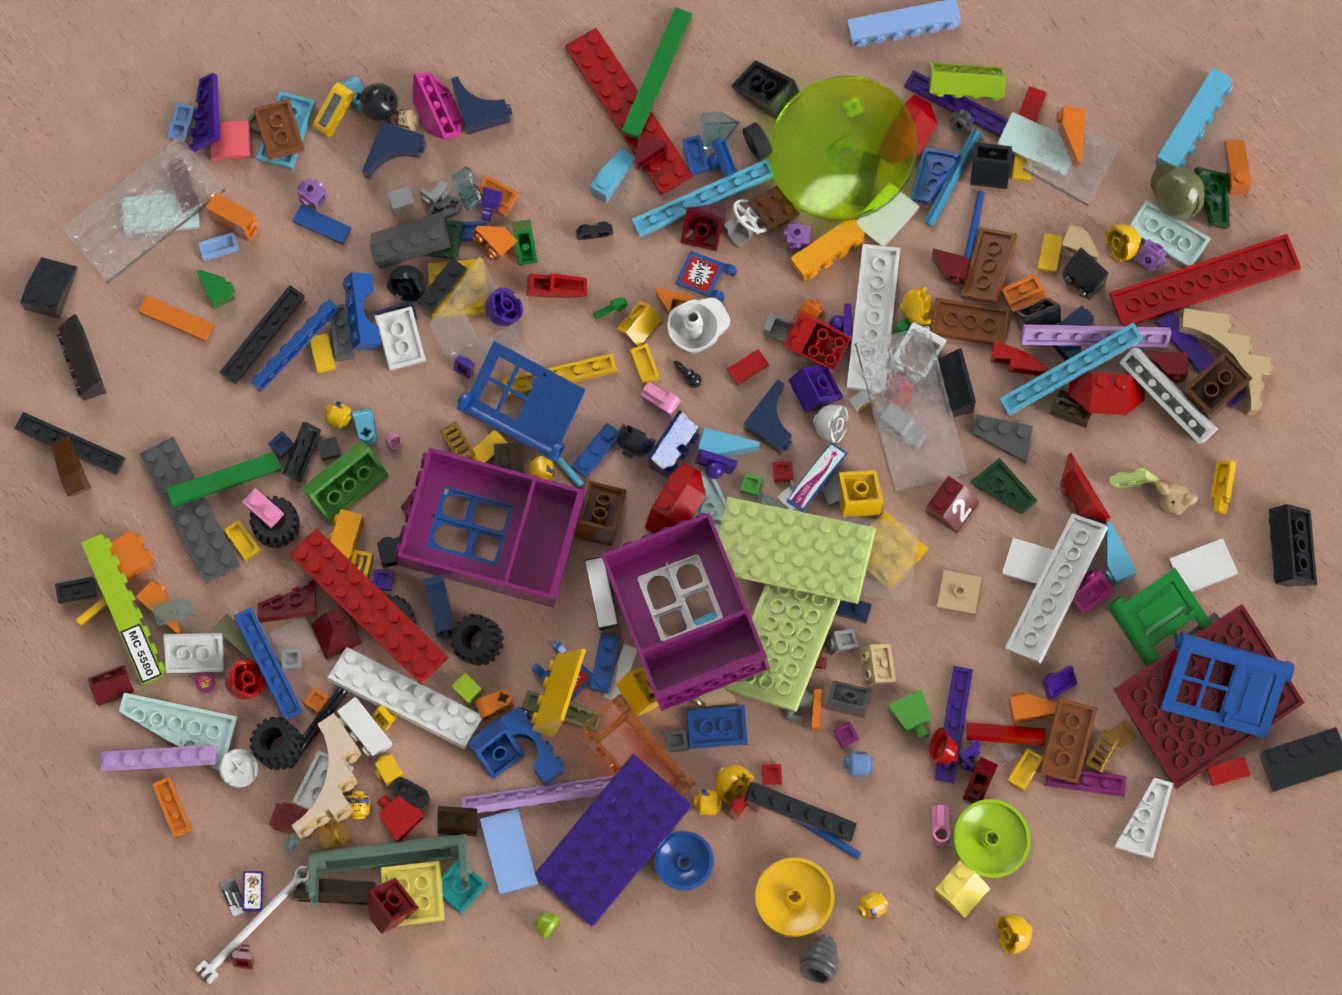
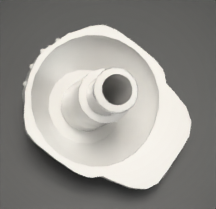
(697, 324)

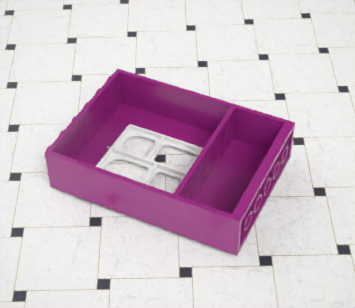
(703, 654)

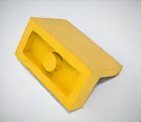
(639, 323)

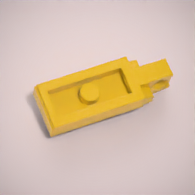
(1222, 485)

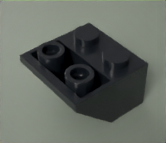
(990, 165)

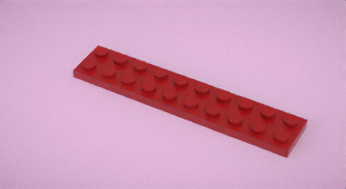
(617, 96)
(1205, 280)
(368, 606)

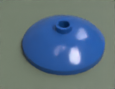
(680, 847)

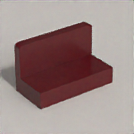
(110, 685)

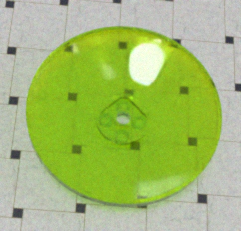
(836, 117)

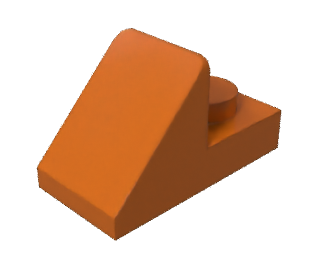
(668, 298)

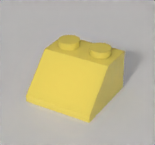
(962, 889)

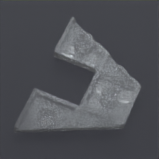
(454, 328)

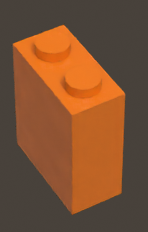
(232, 217)
(131, 554)

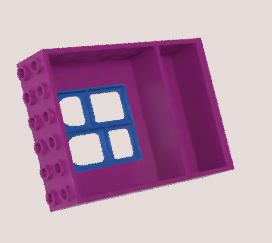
(533, 538)

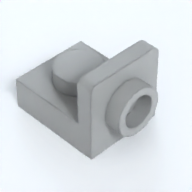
(841, 641)

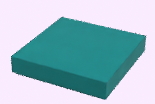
(453, 890)

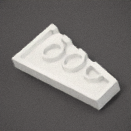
(1145, 824)

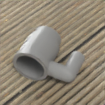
(806, 701)

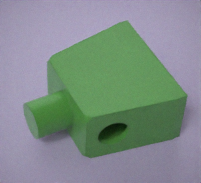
(911, 713)

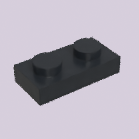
(76, 590)

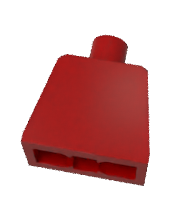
(399, 816)

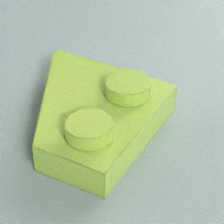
(1133, 479)

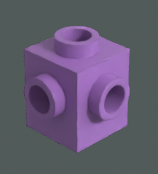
(312, 193)
(797, 236)
(1151, 255)

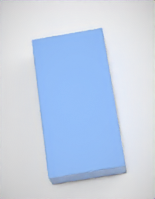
(218, 246)

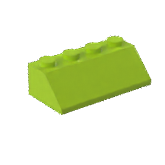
(967, 80)

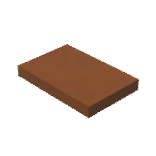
(279, 129)

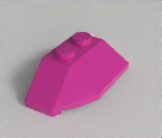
(436, 106)

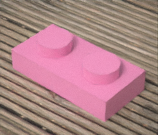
(263, 508)

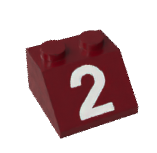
(952, 504)

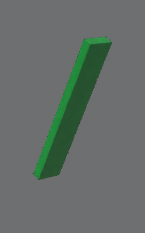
(223, 479)

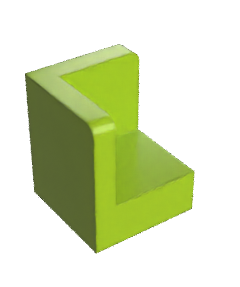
(467, 689)

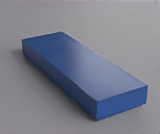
(321, 224)

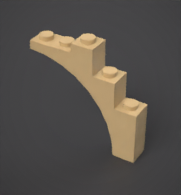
(1216, 331)
(339, 779)

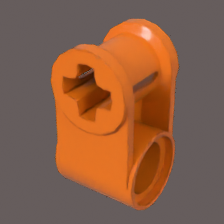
(492, 704)

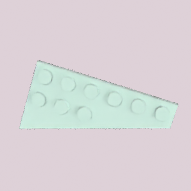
(181, 724)

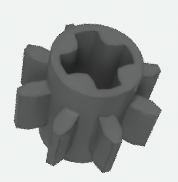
(961, 121)

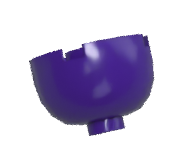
(503, 307)

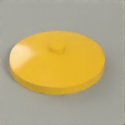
(794, 897)

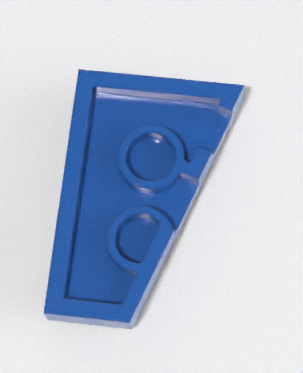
(932, 172)

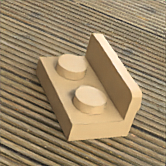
(878, 664)

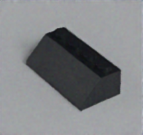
(81, 358)
(1292, 546)
(1303, 759)

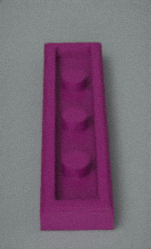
(1092, 782)

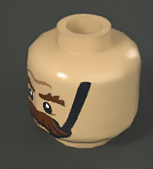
(405, 119)

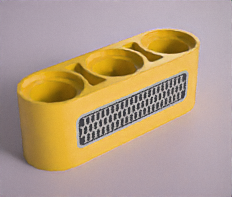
(333, 109)

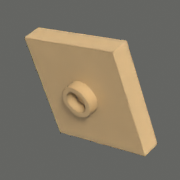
(959, 592)

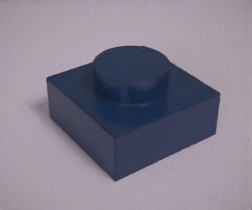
(281, 444)

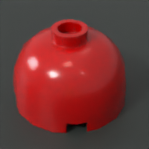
(244, 680)

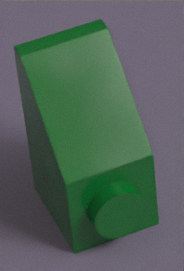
(525, 242)
(216, 288)

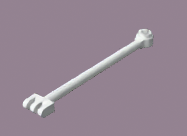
(210, 968)

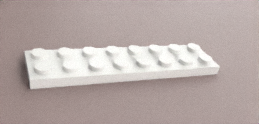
(873, 303)
(1056, 588)
(405, 698)

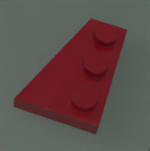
(295, 604)

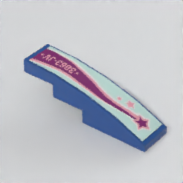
(816, 477)

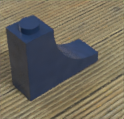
(478, 112)
(390, 144)
(1079, 317)
(765, 423)
(439, 605)

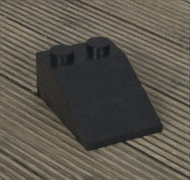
(766, 88)
(48, 288)

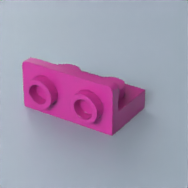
(1092, 590)

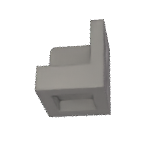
(400, 198)
(737, 232)
(776, 326)

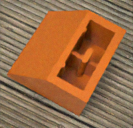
(494, 240)

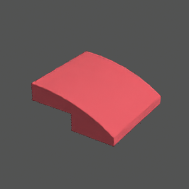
(233, 141)

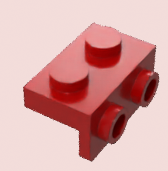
(738, 805)

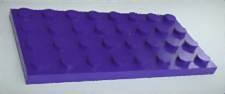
(613, 840)

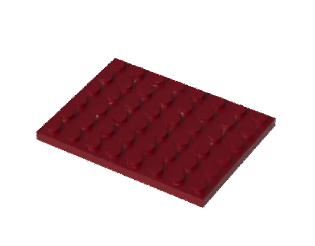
(1184, 743)

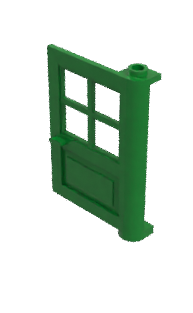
(1156, 613)

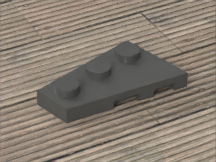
(1004, 434)

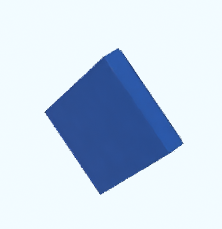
(716, 727)

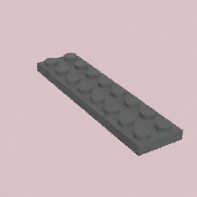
(193, 519)

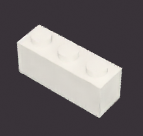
(364, 728)

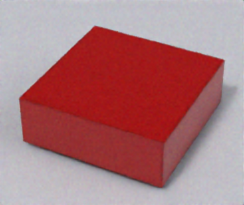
(782, 471)
(772, 774)

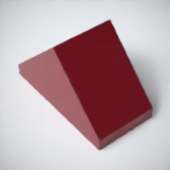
(648, 150)

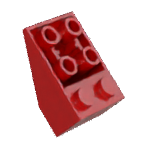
(816, 339)

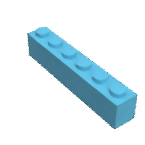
(1195, 118)

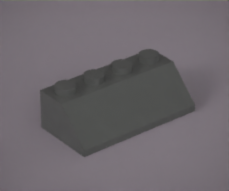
(409, 240)

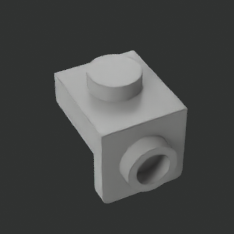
(438, 194)

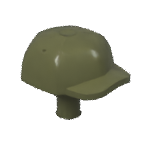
(1177, 191)

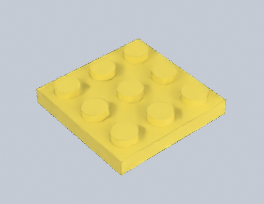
(424, 886)

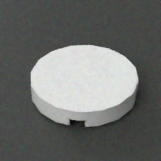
(238, 768)

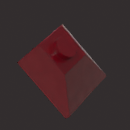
(703, 226)
(335, 632)
(389, 905)

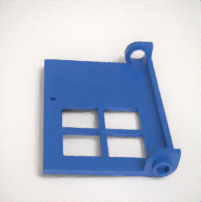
(546, 409)
(1250, 693)

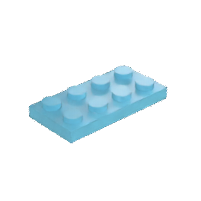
(302, 111)

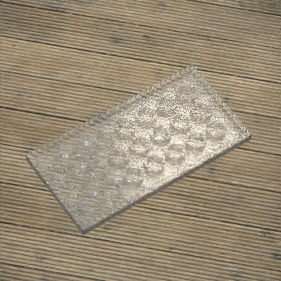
(143, 209)
(911, 408)

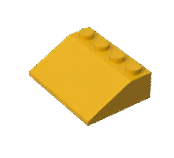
(557, 692)

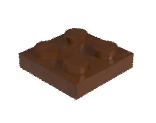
(773, 208)

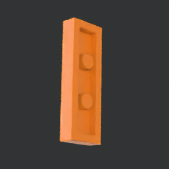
(172, 807)

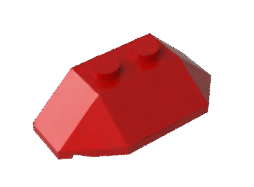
(923, 118)
(1107, 393)
(1081, 493)
(677, 499)

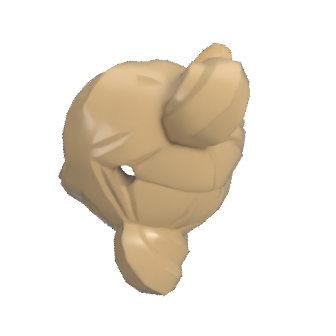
(1175, 492)

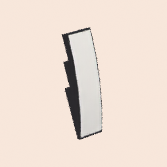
(601, 593)

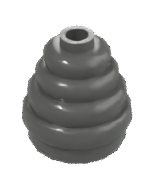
(820, 960)

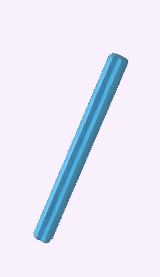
(952, 178)

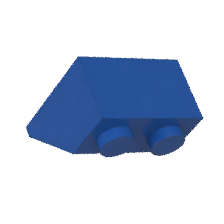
(495, 748)

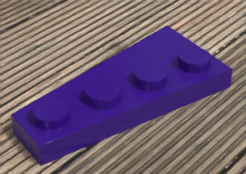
(206, 114)

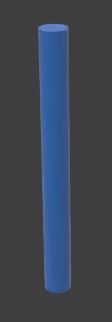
(974, 224)
(835, 841)

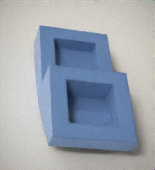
(181, 121)

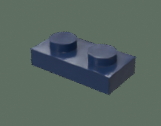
(856, 612)

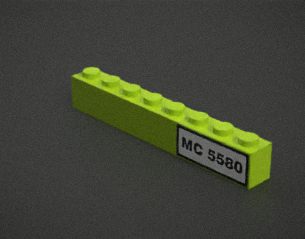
(123, 610)

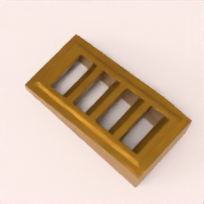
(452, 432)
(1089, 762)

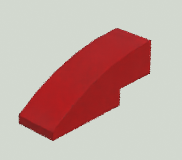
(556, 286)
(1018, 360)

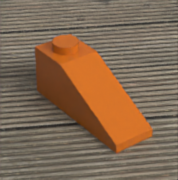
(1071, 128)
(1237, 167)
(153, 595)
(1030, 708)

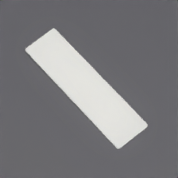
(622, 667)

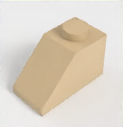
(1075, 239)
(715, 698)

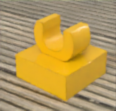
(383, 718)

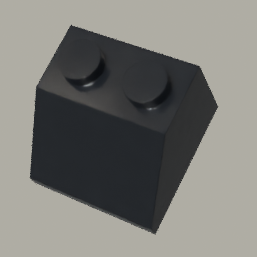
(1085, 274)
(1040, 313)

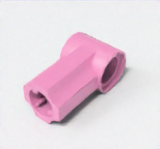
(664, 402)
(940, 823)

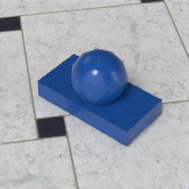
(721, 158)

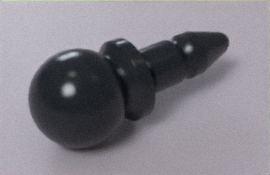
(693, 379)

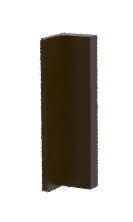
(337, 892)

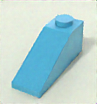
(612, 175)
(726, 444)
(1118, 563)

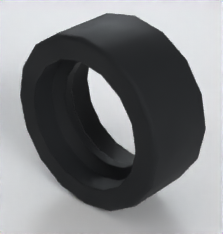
(757, 141)

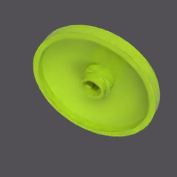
(991, 838)

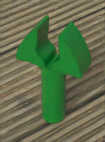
(616, 304)

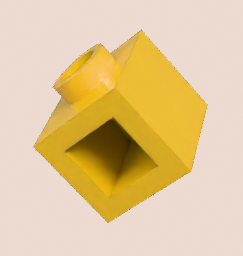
(388, 769)

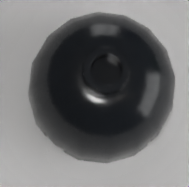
(379, 101)
(406, 282)
(634, 442)

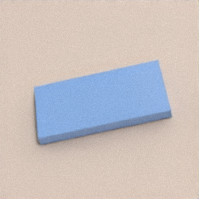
(508, 851)

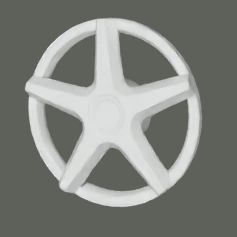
(748, 215)

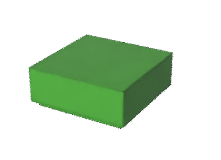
(751, 485)

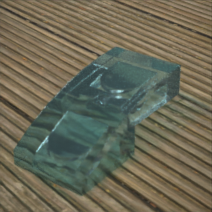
(466, 189)
(173, 610)
(293, 841)

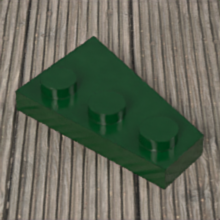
(1215, 196)
(1004, 486)

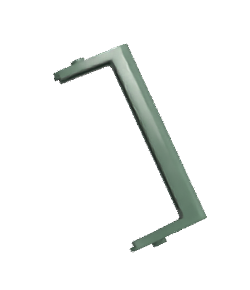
(387, 855)

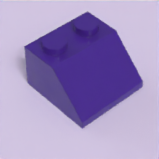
(815, 388)

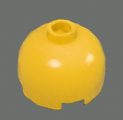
(1123, 242)
(917, 306)
(732, 782)
(1014, 933)

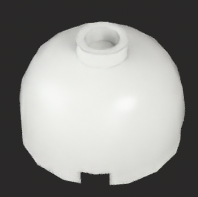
(830, 423)

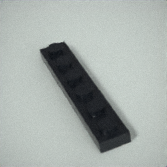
(262, 334)
(84, 449)
(800, 811)

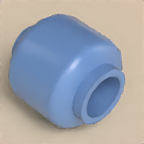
(858, 763)

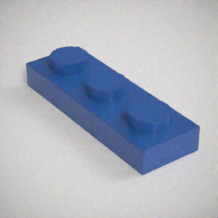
(596, 450)
(604, 663)

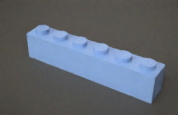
(903, 22)

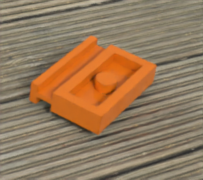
(509, 194)
(1023, 293)

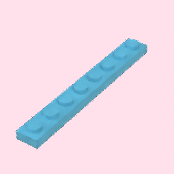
(706, 195)
(1071, 369)

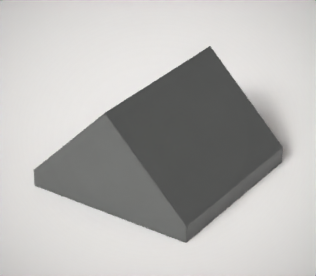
(848, 699)

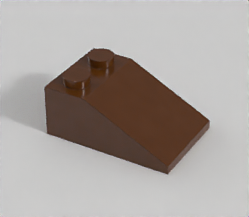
(1217, 385)
(600, 513)

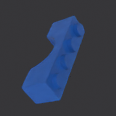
(363, 333)
(519, 726)

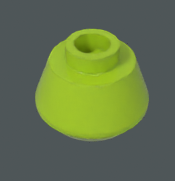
(546, 924)

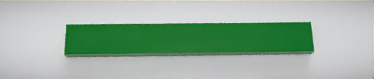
(656, 73)

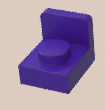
(970, 752)

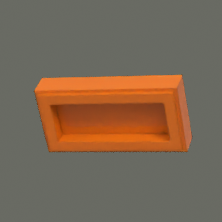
(816, 710)

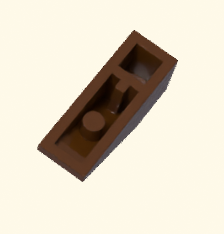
(69, 467)

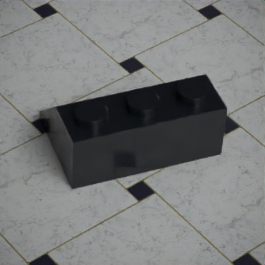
(957, 383)

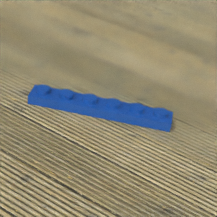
(295, 345)
(268, 663)

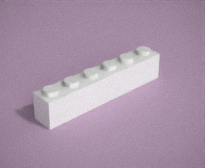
(1168, 395)

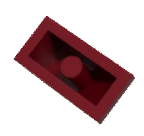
(951, 266)
(1172, 364)
(980, 780)

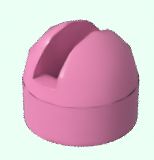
(393, 445)

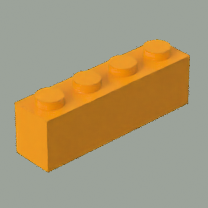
(827, 248)
(346, 531)

